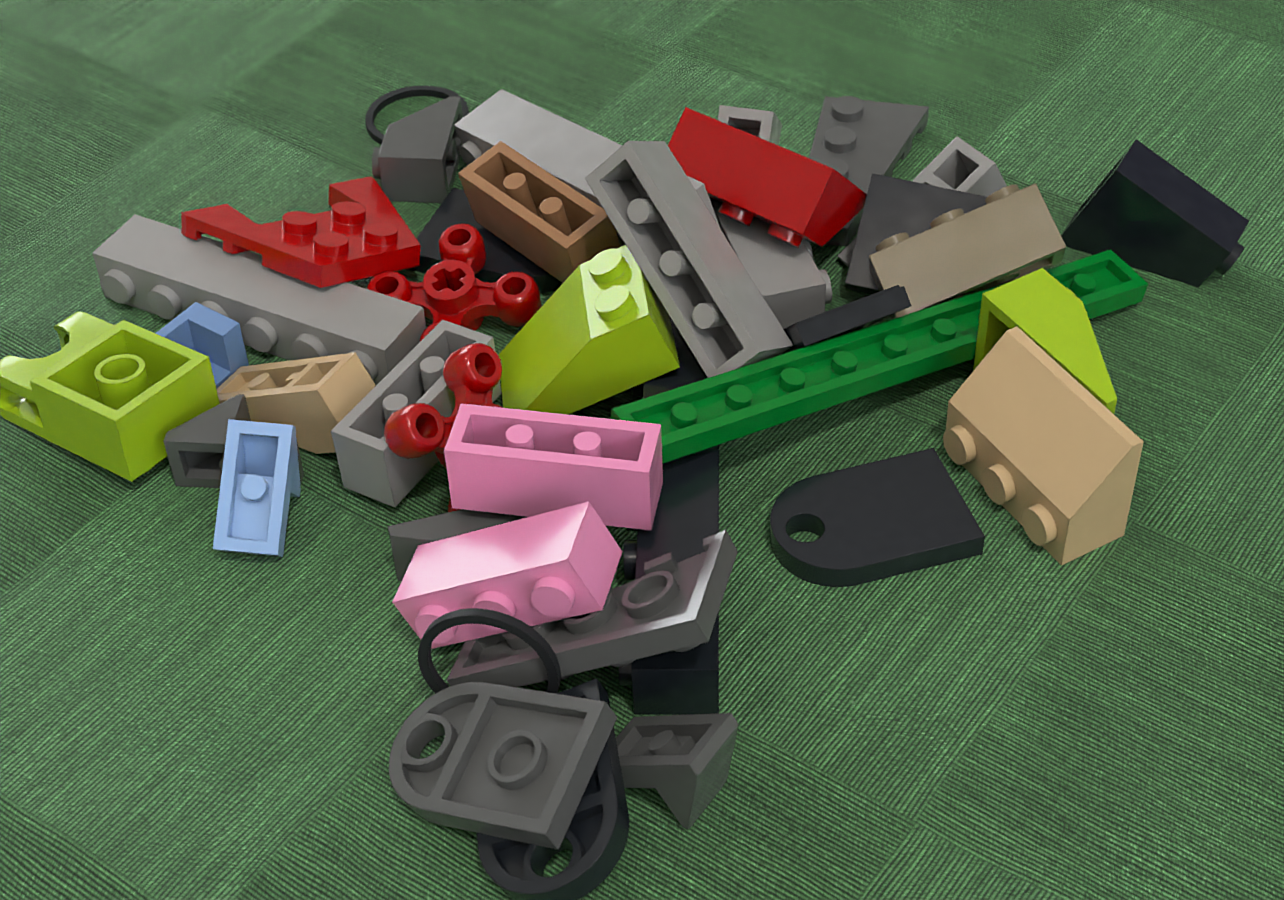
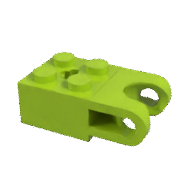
(108, 392)

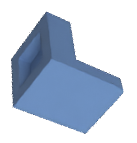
(210, 335)

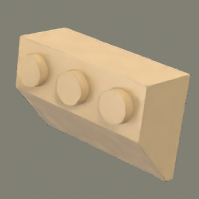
(1044, 448)

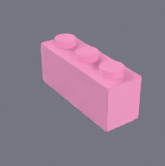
(553, 461)
(524, 568)

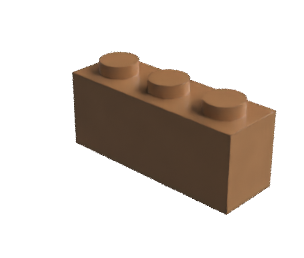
(536, 211)

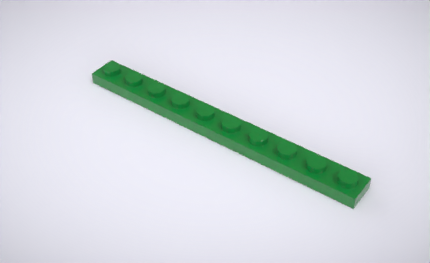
(853, 364)

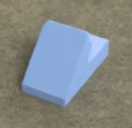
(256, 487)

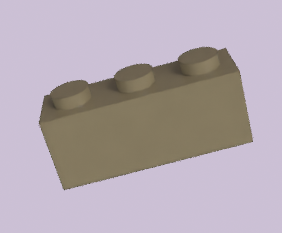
(970, 249)

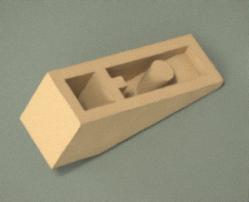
(302, 393)

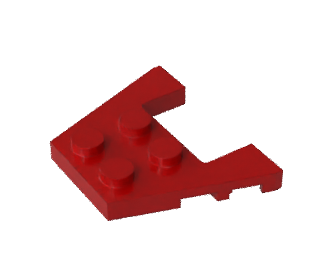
(324, 248)

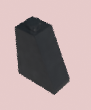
(1157, 220)

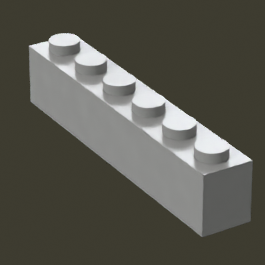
(545, 139)
(166, 273)

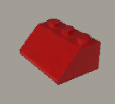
(765, 181)

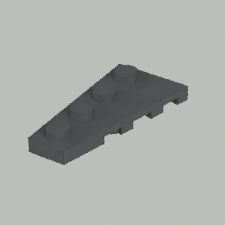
(863, 140)
(649, 616)

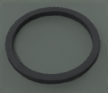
(411, 91)
(491, 618)

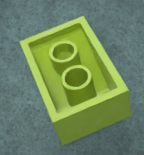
(1054, 321)
(589, 339)

